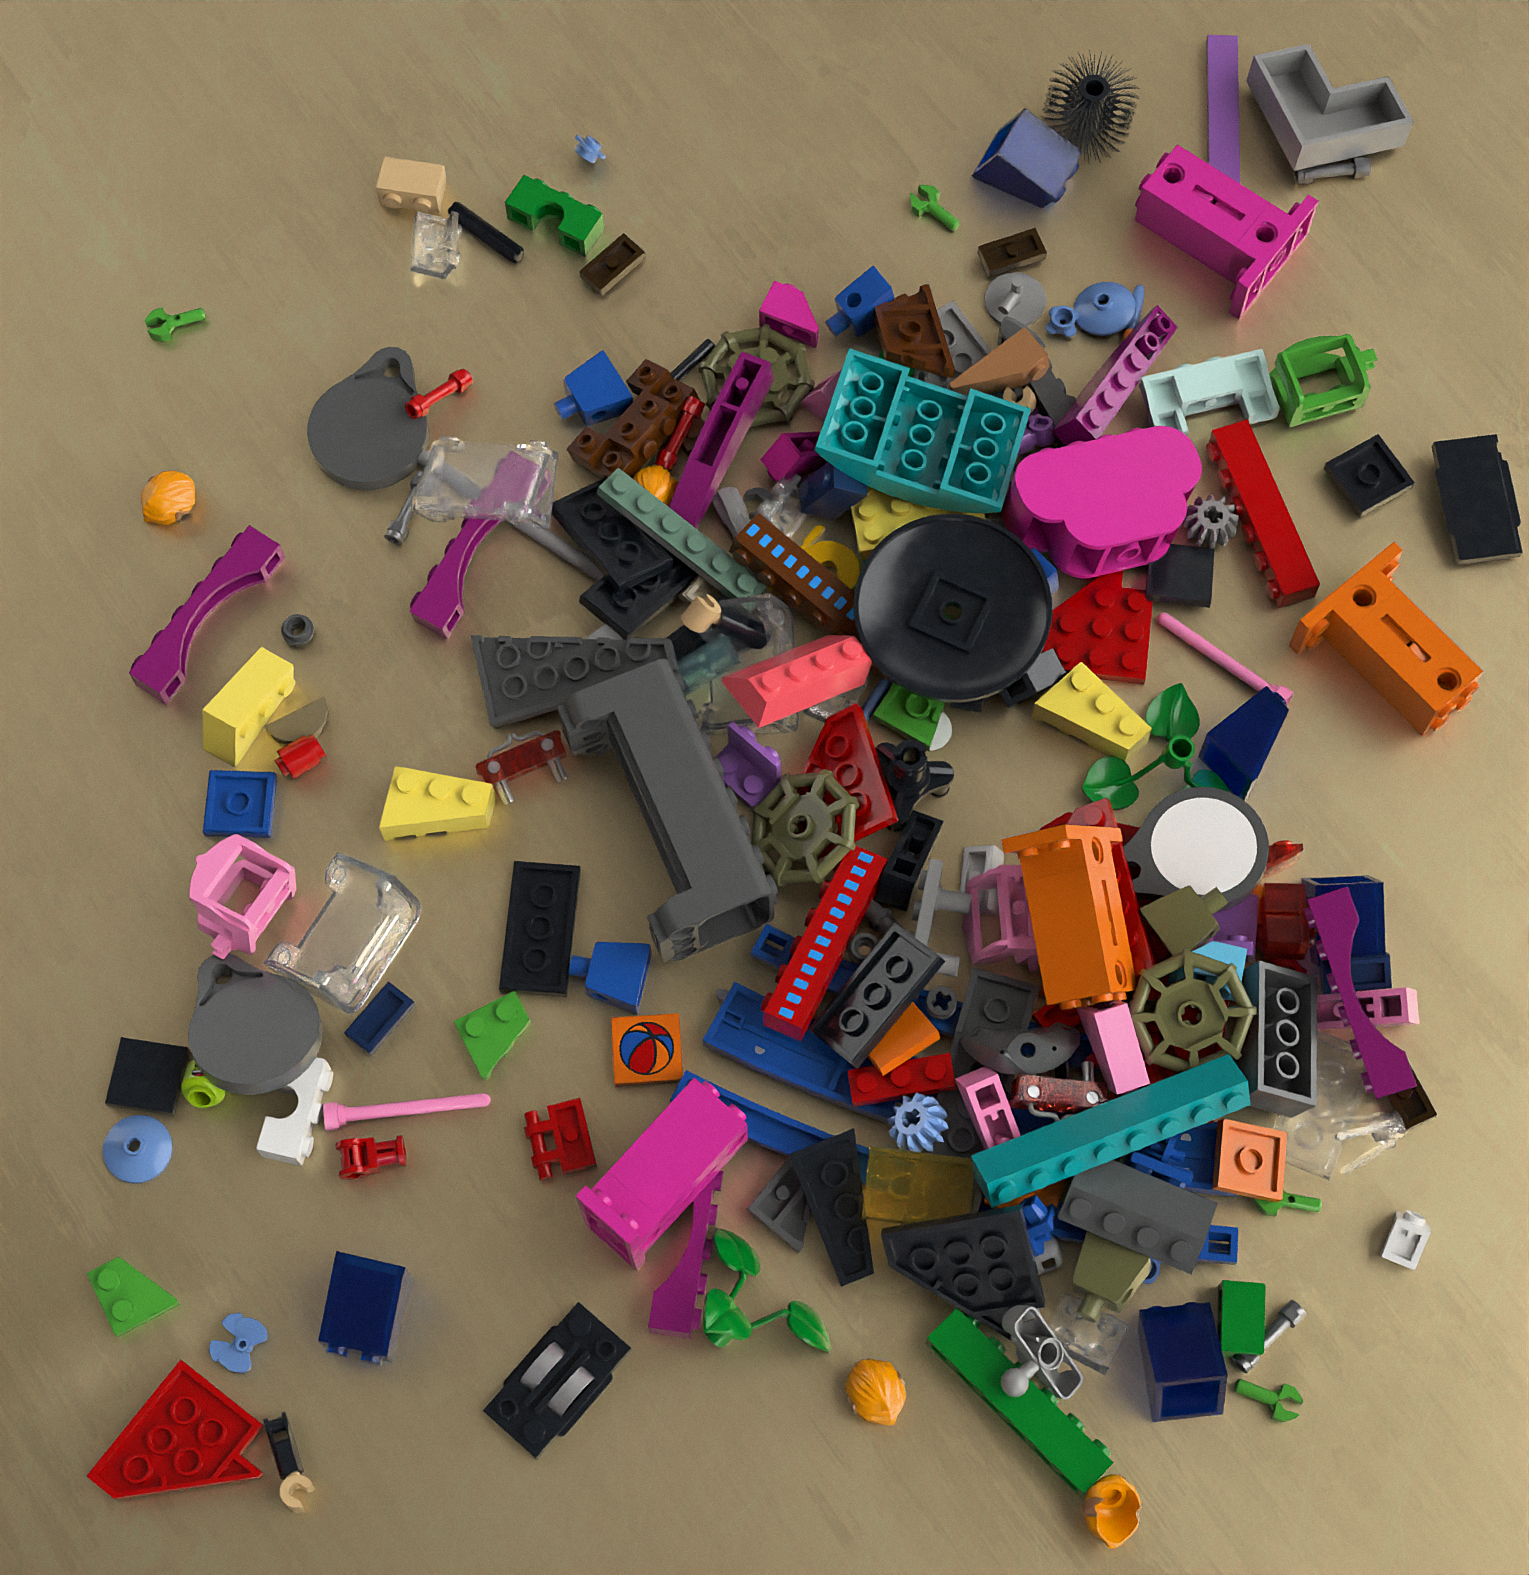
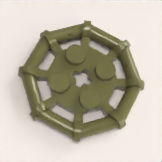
(794, 354)
(819, 832)
(1195, 993)

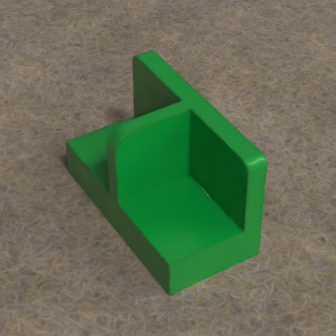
(1241, 1317)

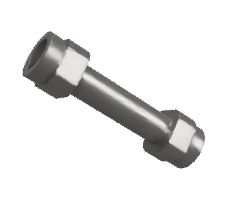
(1357, 168)
(397, 530)
(1288, 1317)

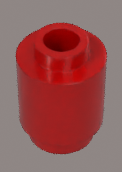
(299, 756)

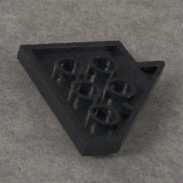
(971, 1261)

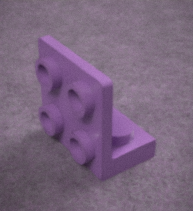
(749, 766)
(1239, 926)

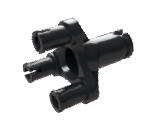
(911, 776)

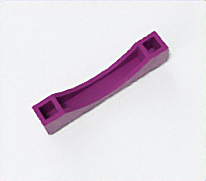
(246, 564)
(441, 600)
(1385, 1063)
(676, 1299)

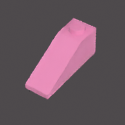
(1381, 1006)
(987, 1106)

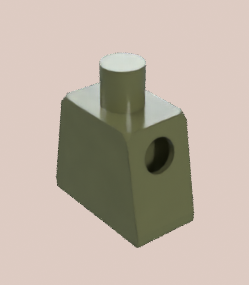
(1184, 918)
(1107, 1275)

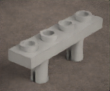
(933, 899)

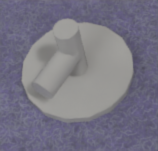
(1016, 297)

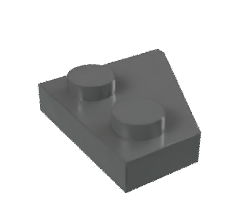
(783, 1207)

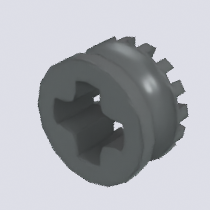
(937, 1012)

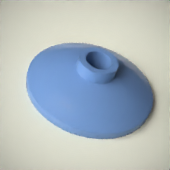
(1105, 318)
(145, 1162)

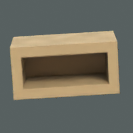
(411, 185)

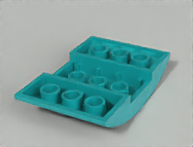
(921, 437)

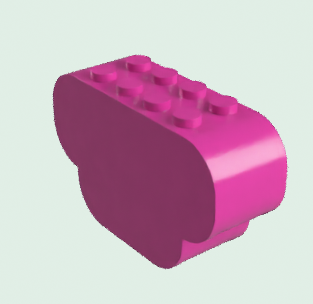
(1104, 499)

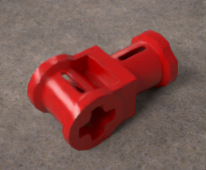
(369, 1156)

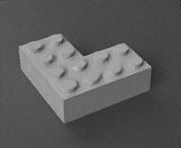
(1320, 121)

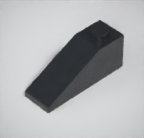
(909, 856)

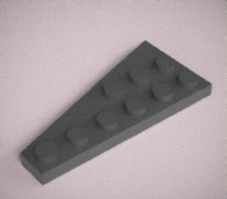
(541, 672)

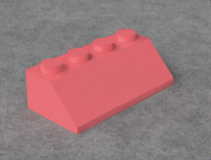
(799, 678)

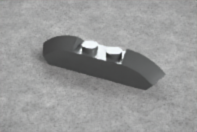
(1048, 390)

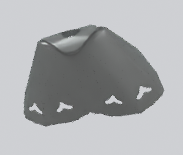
(989, 1041)

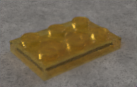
(916, 1186)

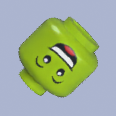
(198, 1089)

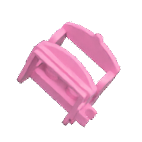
(218, 878)
(1014, 915)

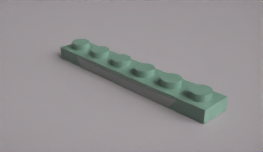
(679, 536)

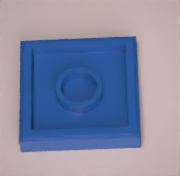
(239, 803)

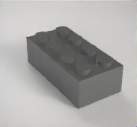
(1281, 1039)

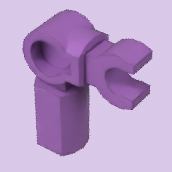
(1037, 432)

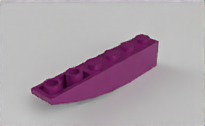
(1115, 380)
(721, 436)

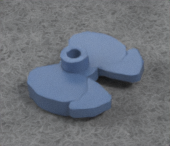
(247, 1334)

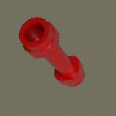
(457, 382)
(692, 409)

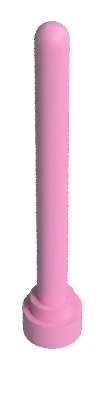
(1220, 657)
(338, 1115)

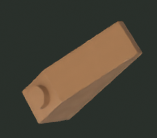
(1010, 365)

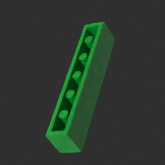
(1031, 1416)

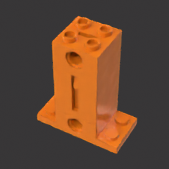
(1392, 644)
(1076, 913)

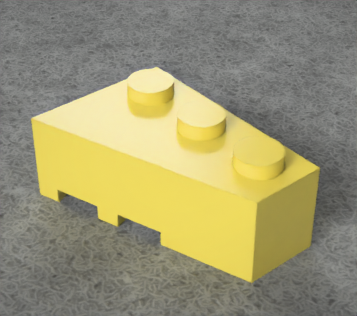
(246, 705)
(1093, 713)
(434, 802)

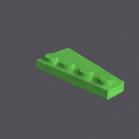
(910, 714)

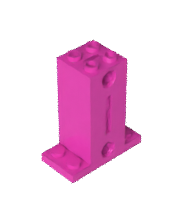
(1221, 223)
(663, 1171)

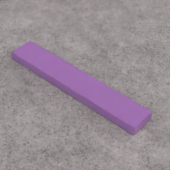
(1223, 104)

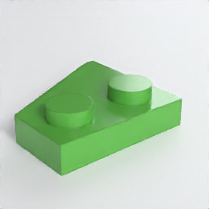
(492, 1030)
(128, 1296)

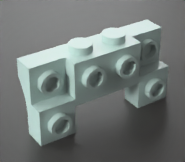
(1210, 386)

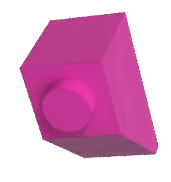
(789, 314)
(793, 455)

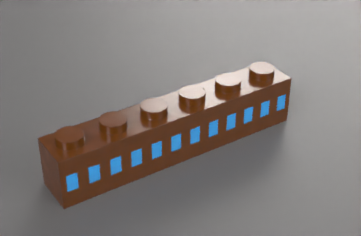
(796, 577)

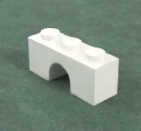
(290, 1137)

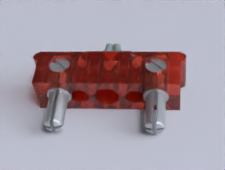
(522, 760)
(1058, 1094)

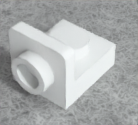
(1406, 1239)

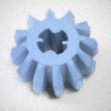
(918, 1123)

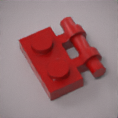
(570, 1135)

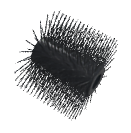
(1090, 106)

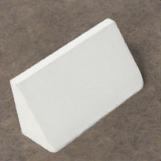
(976, 862)

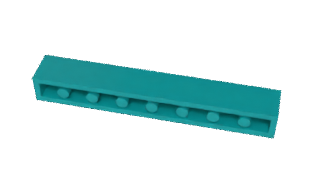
(1110, 1130)

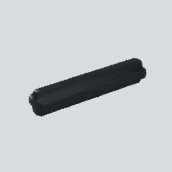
(487, 233)

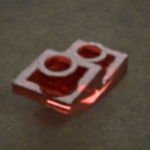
(1282, 856)

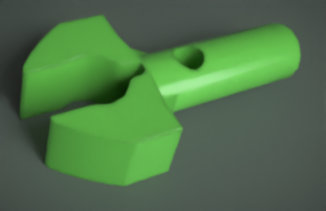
(932, 195)
(170, 322)
(1289, 1200)
(1271, 1398)

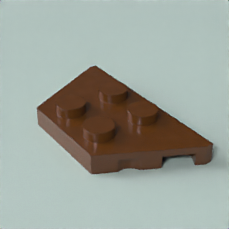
(913, 333)

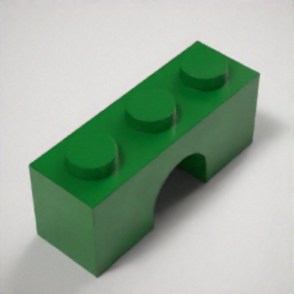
(535, 201)

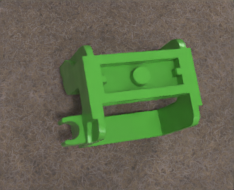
(1308, 358)

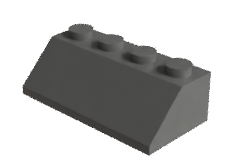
(1140, 1213)

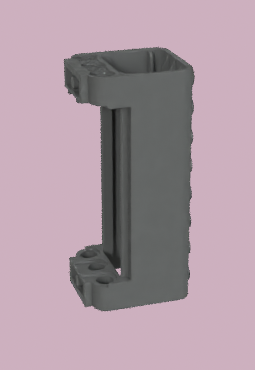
(683, 804)

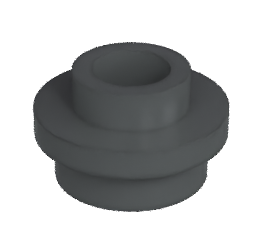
(297, 621)
(858, 941)

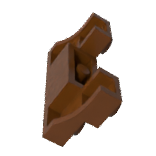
(639, 429)

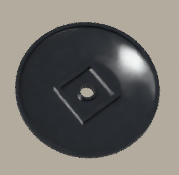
(961, 565)

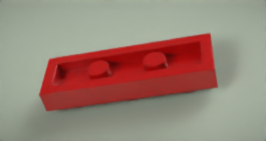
(914, 1076)

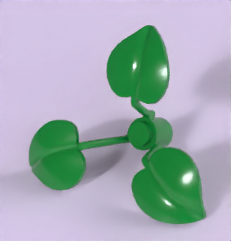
(1171, 717)
(726, 1321)

